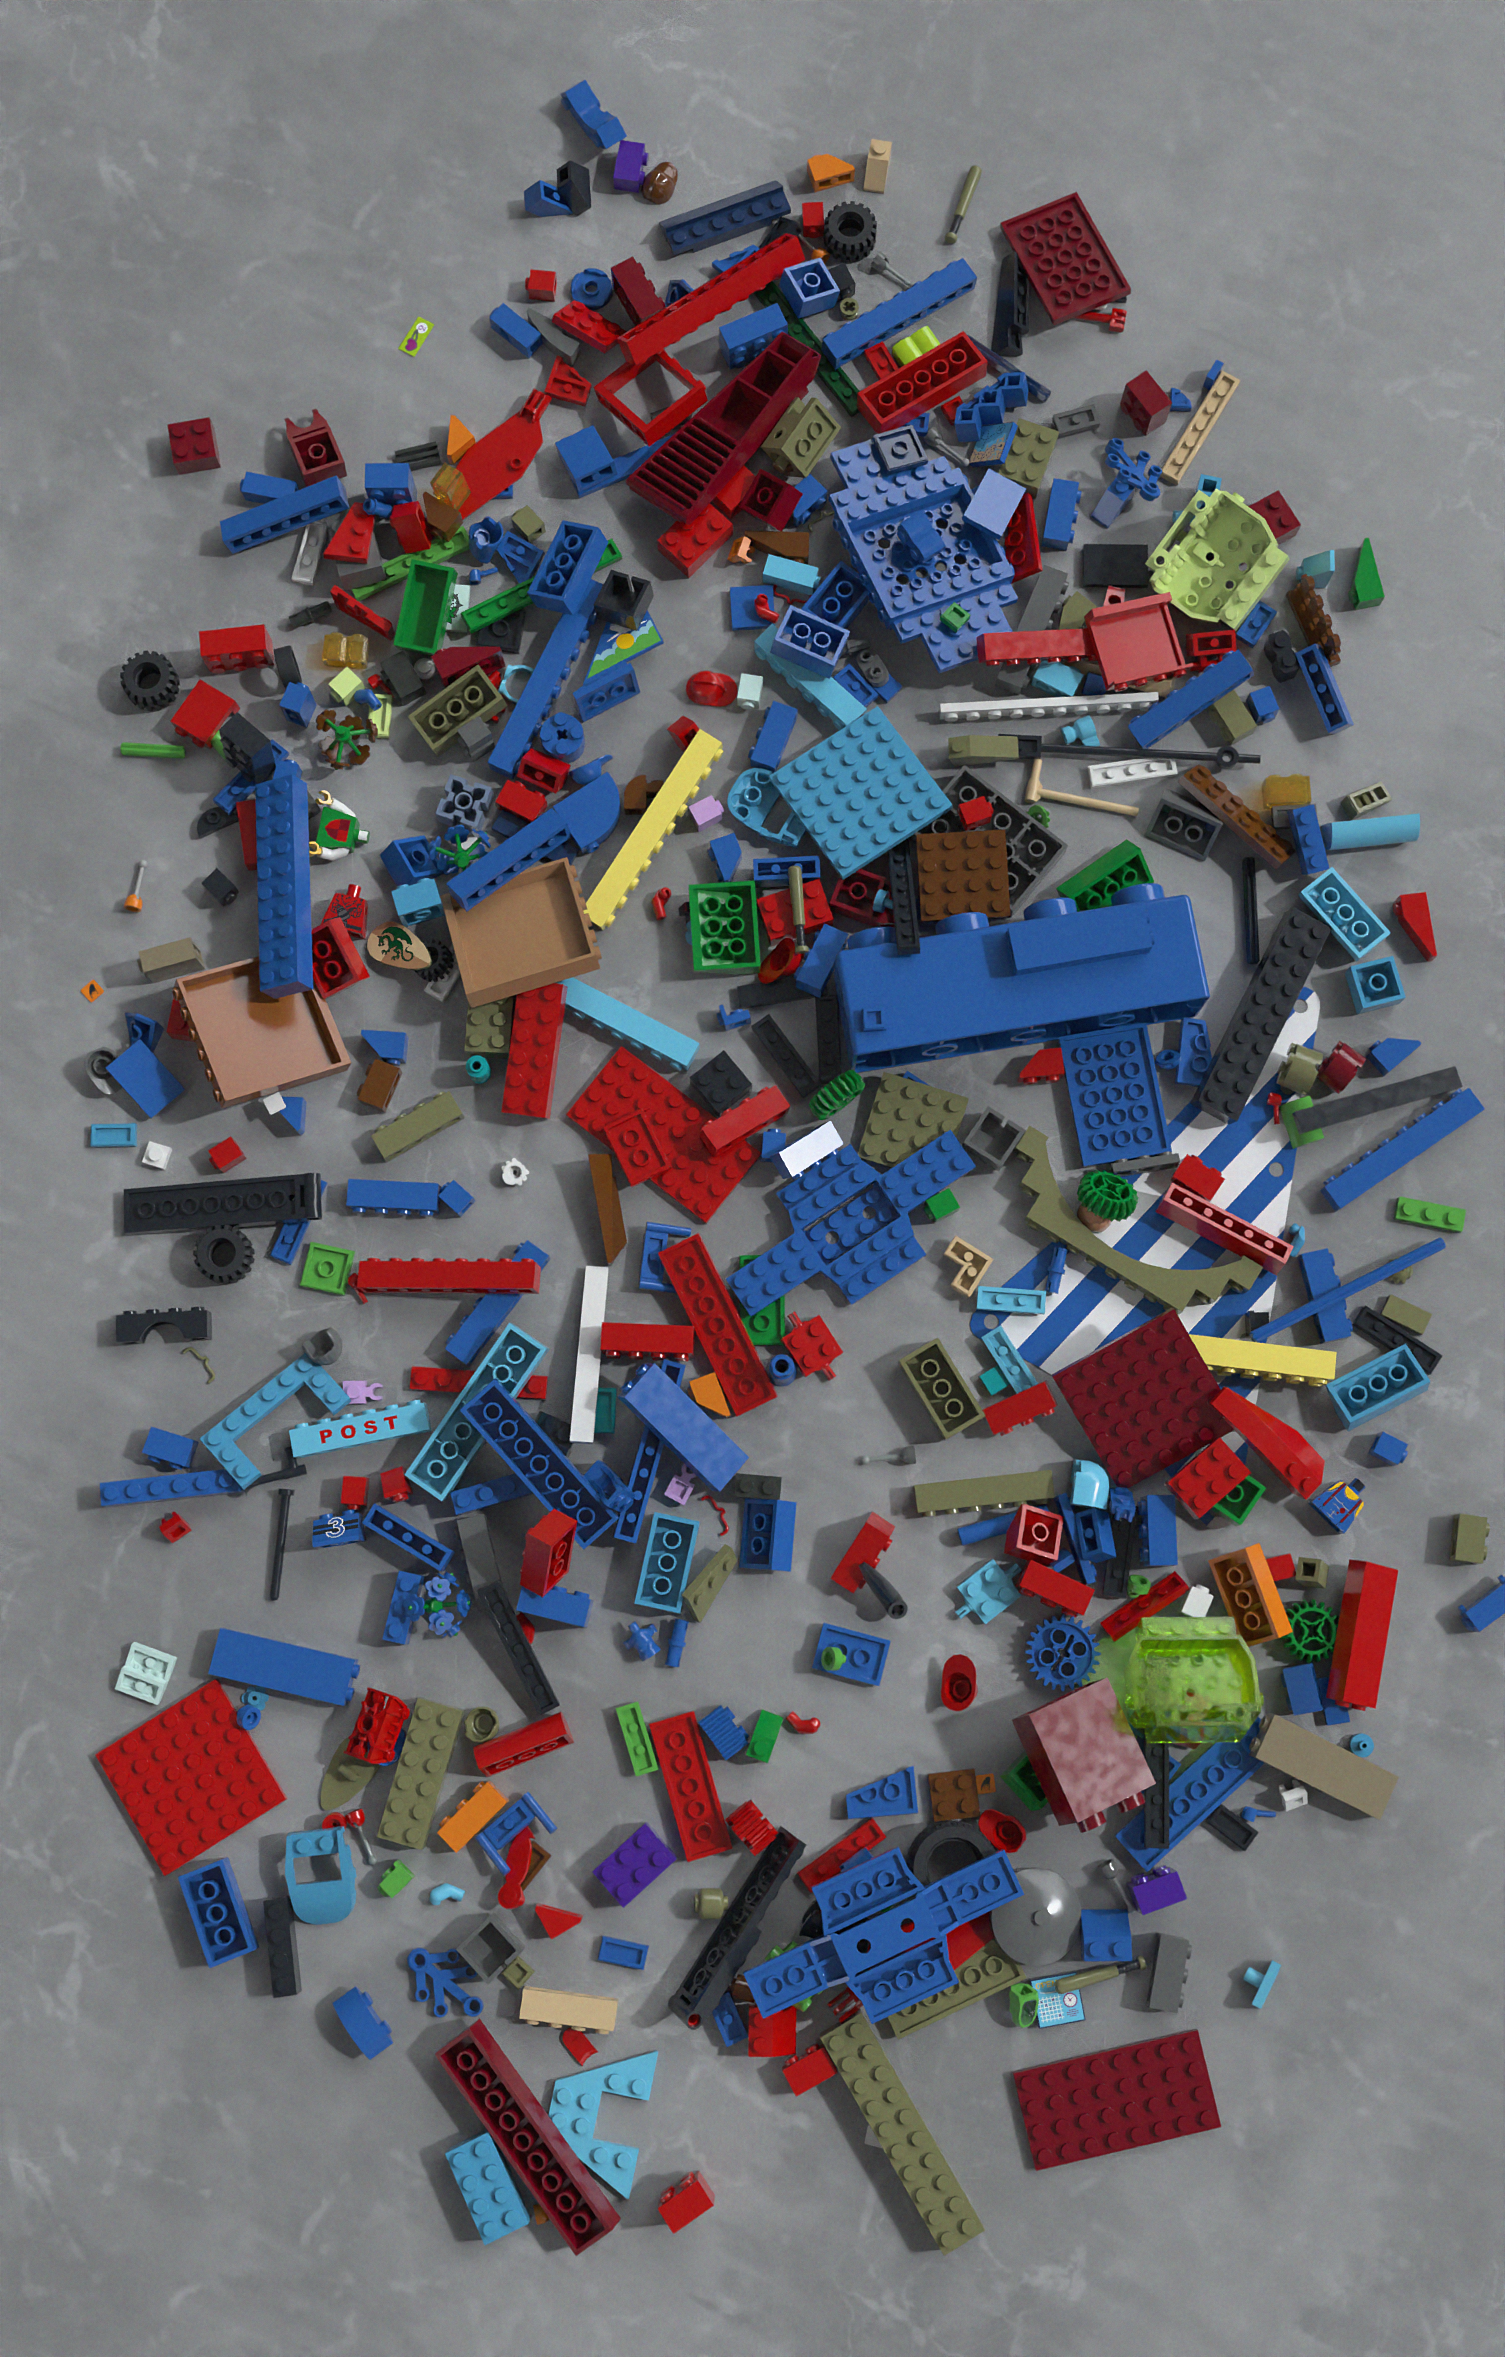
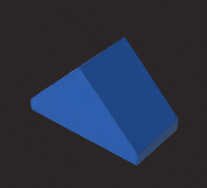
(295, 1112)

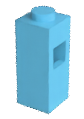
(791, 575)

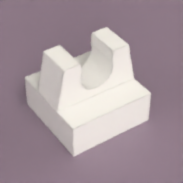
(1293, 1798)

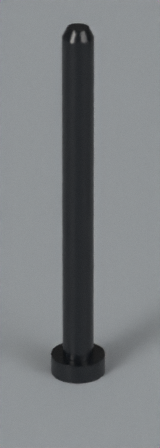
(280, 1542)

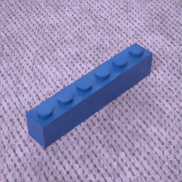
(284, 514)
(1191, 699)
(508, 859)
(489, 1313)
(168, 1488)

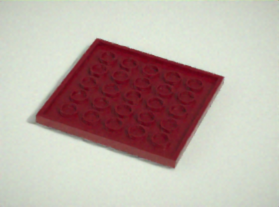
(1144, 1399)

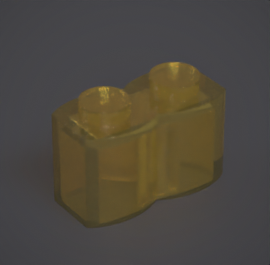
(345, 651)

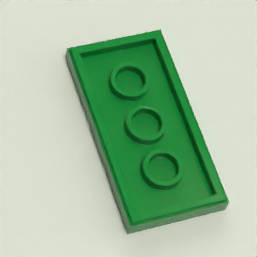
(768, 1325)

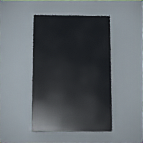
(1115, 565)

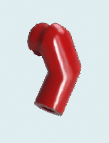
(763, 611)
(659, 901)
(803, 1726)

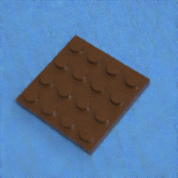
(963, 874)

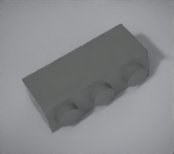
(1168, 1973)

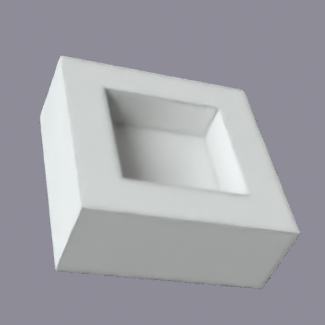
(157, 1155)

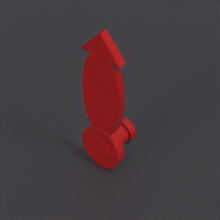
(518, 1860)

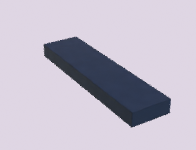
(509, 825)

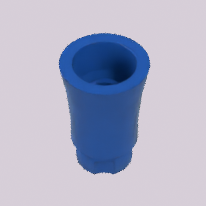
(778, 1378)

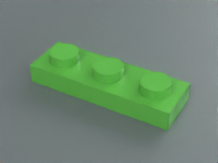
(1430, 1214)
(637, 1738)

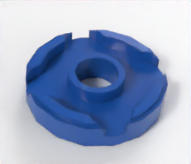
(596, 278)

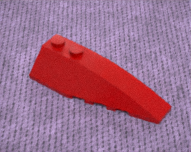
(1274, 1442)

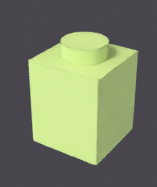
(345, 686)

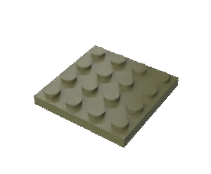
(907, 1119)

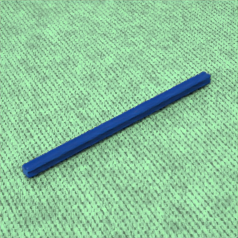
(1347, 1290)

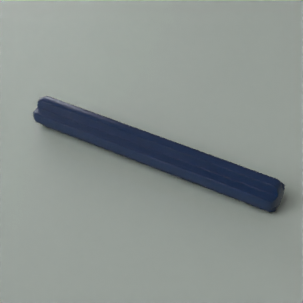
(1005, 367)

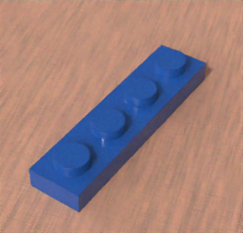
(1085, 1569)

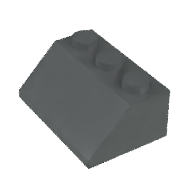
(1184, 824)

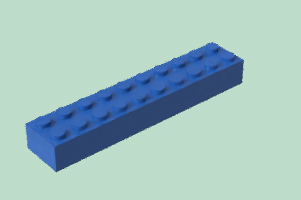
(283, 887)

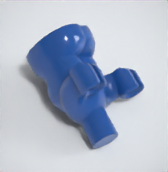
(642, 1641)

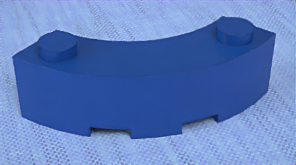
(585, 108)

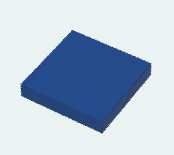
(743, 609)

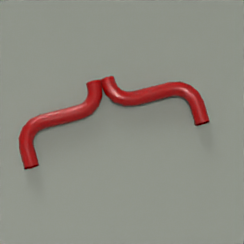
(787, 598)
(718, 1509)

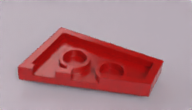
(353, 537)

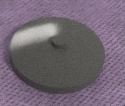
(1041, 1922)

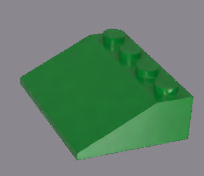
(724, 928)

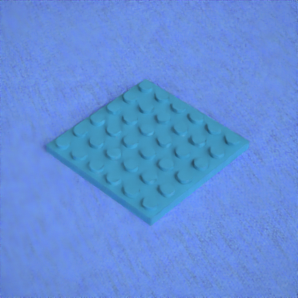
(860, 792)

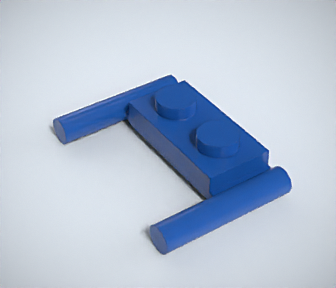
(651, 1265)
(509, 1826)

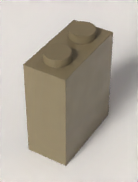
(170, 960)

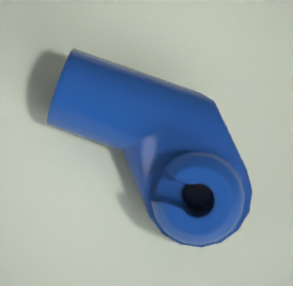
(367, 696)

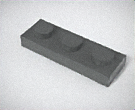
(1145, 1164)

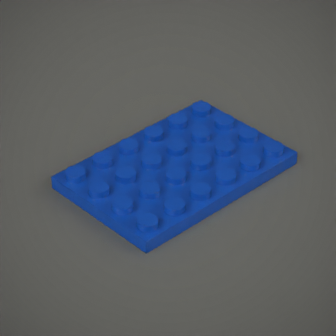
(1114, 1094)

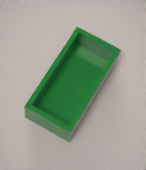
(425, 607)

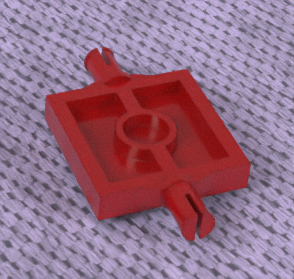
(811, 1345)

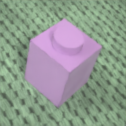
(706, 813)

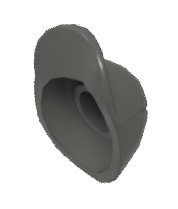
(95, 1066)

